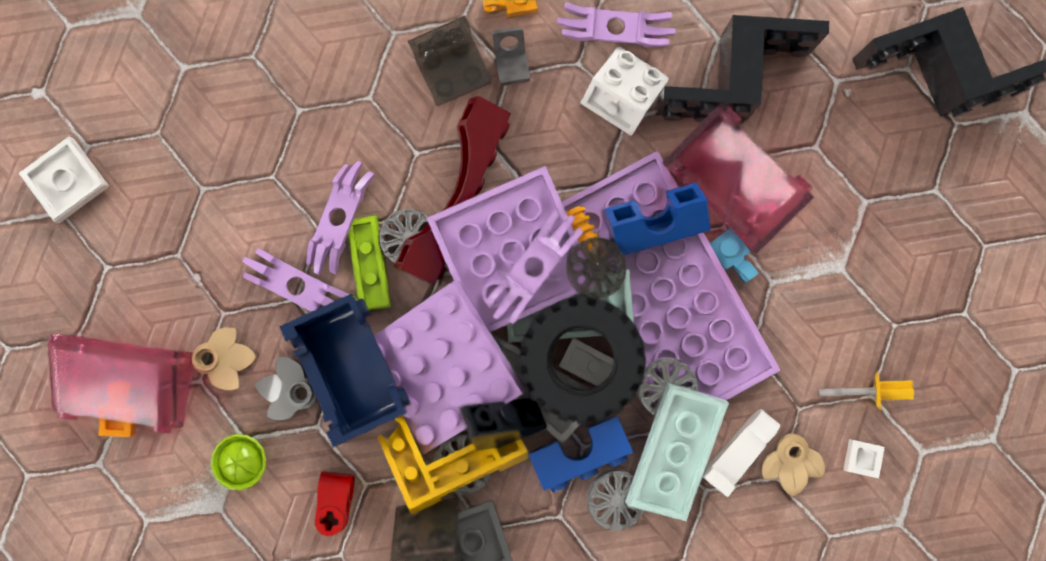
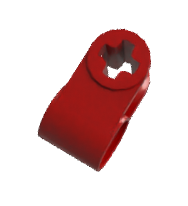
(333, 495)

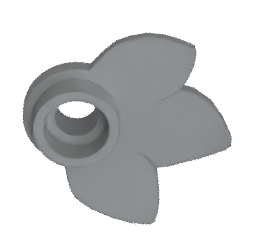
(283, 389)

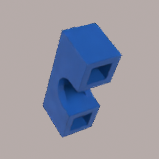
(682, 217)
(607, 446)

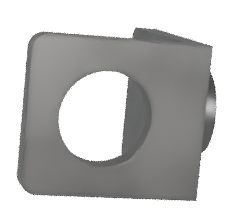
(511, 61)

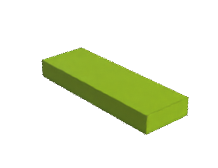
(369, 263)

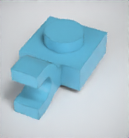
(731, 253)

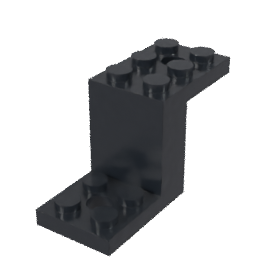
(950, 63)
(741, 66)

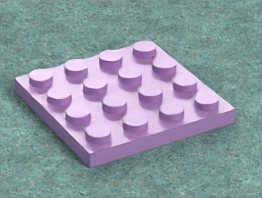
(492, 232)
(445, 362)

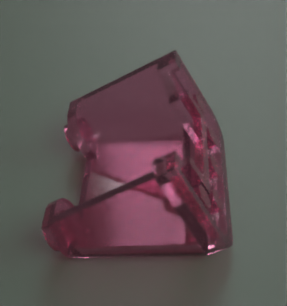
(739, 179)
(118, 381)

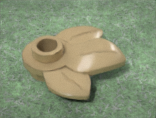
(227, 361)
(795, 468)

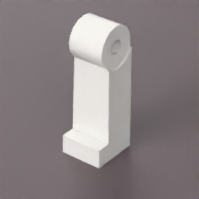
(740, 452)

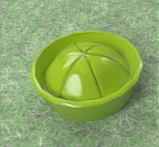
(238, 462)

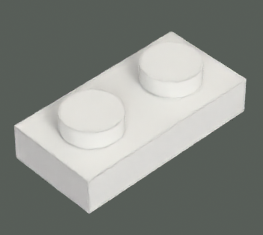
(587, 362)

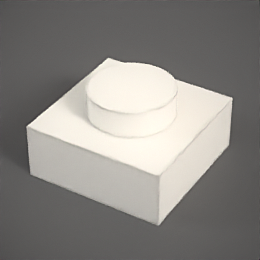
(863, 458)

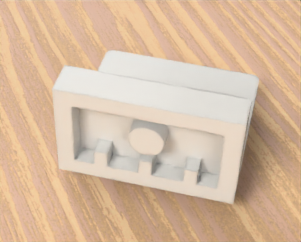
(624, 90)

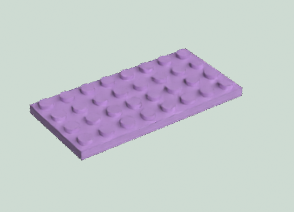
(681, 291)

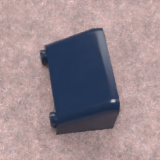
(346, 368)

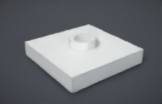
(63, 180)

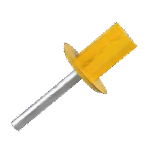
(882, 390)

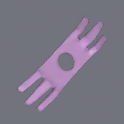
(634, 24)
(332, 235)
(548, 252)
(282, 273)

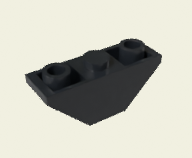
(500, 424)

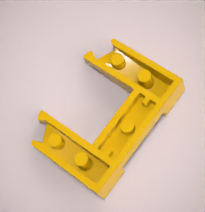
(425, 484)

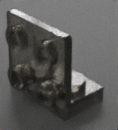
(449, 61)
(426, 534)

